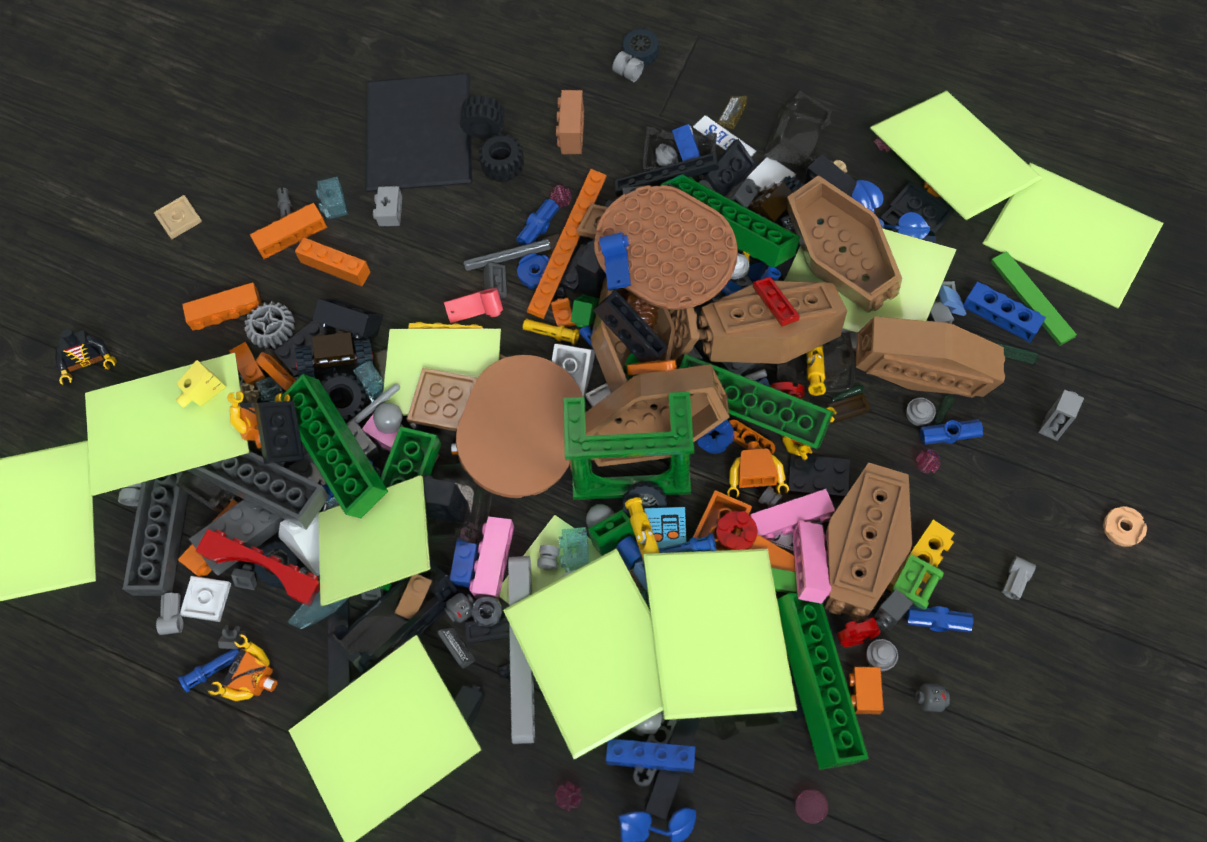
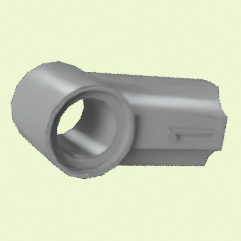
(1020, 573)
(170, 618)

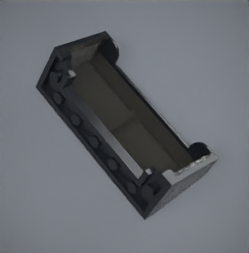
(383, 631)

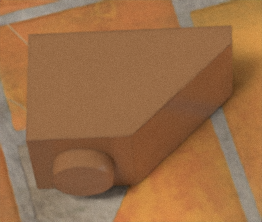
(413, 596)

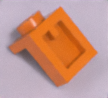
(562, 312)

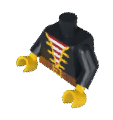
(80, 350)

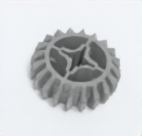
(265, 320)

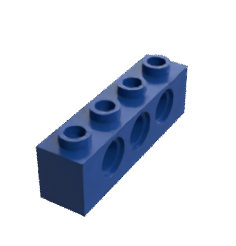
(1007, 320)
(650, 755)

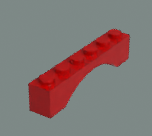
(221, 549)

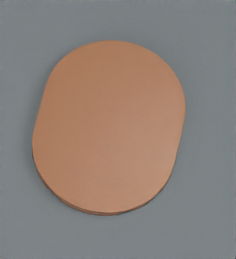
(677, 246)
(515, 426)

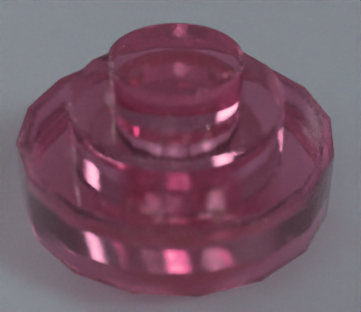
(811, 806)

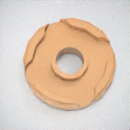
(1117, 534)

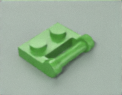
(911, 578)

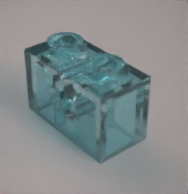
(331, 198)
(370, 380)
(576, 539)

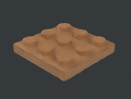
(685, 333)
(440, 399)

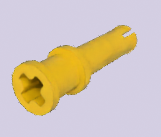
(559, 333)

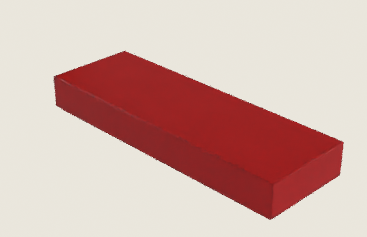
(776, 301)

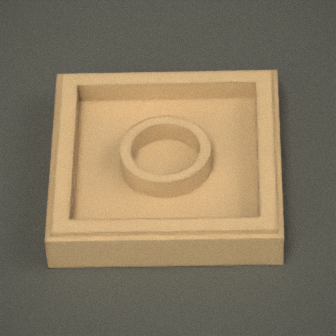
(177, 217)

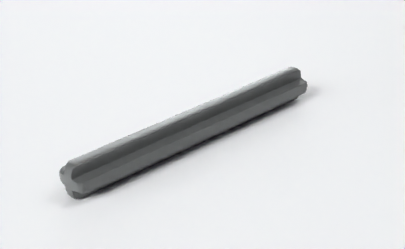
(508, 254)

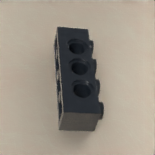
(630, 328)

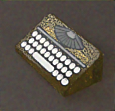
(733, 111)

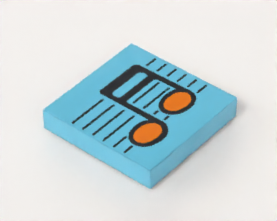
(667, 525)

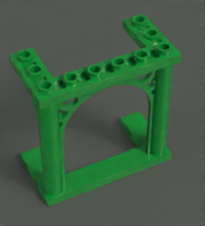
(583, 448)

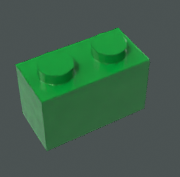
(583, 310)
(610, 532)

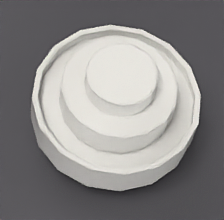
(741, 268)

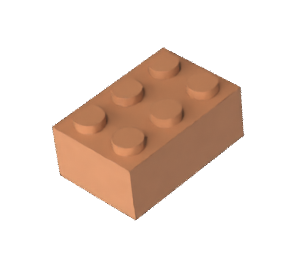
(570, 122)

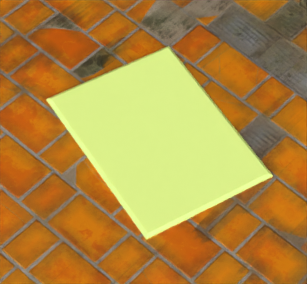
(956, 154)
(1075, 236)
(921, 267)
(146, 434)
(46, 521)
(717, 634)
(591, 652)
(384, 740)

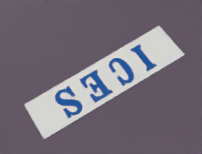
(724, 137)

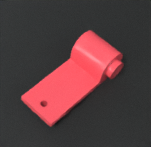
(475, 304)

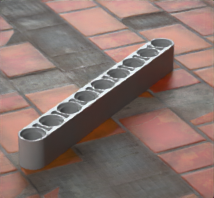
(520, 672)

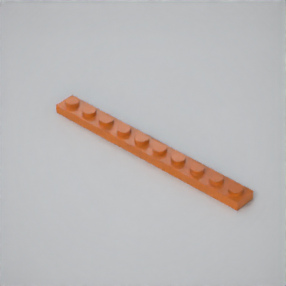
(565, 246)

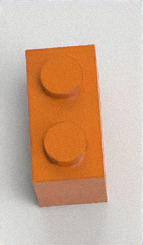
(866, 690)

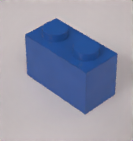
(686, 142)
(463, 564)

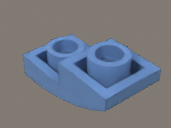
(952, 299)

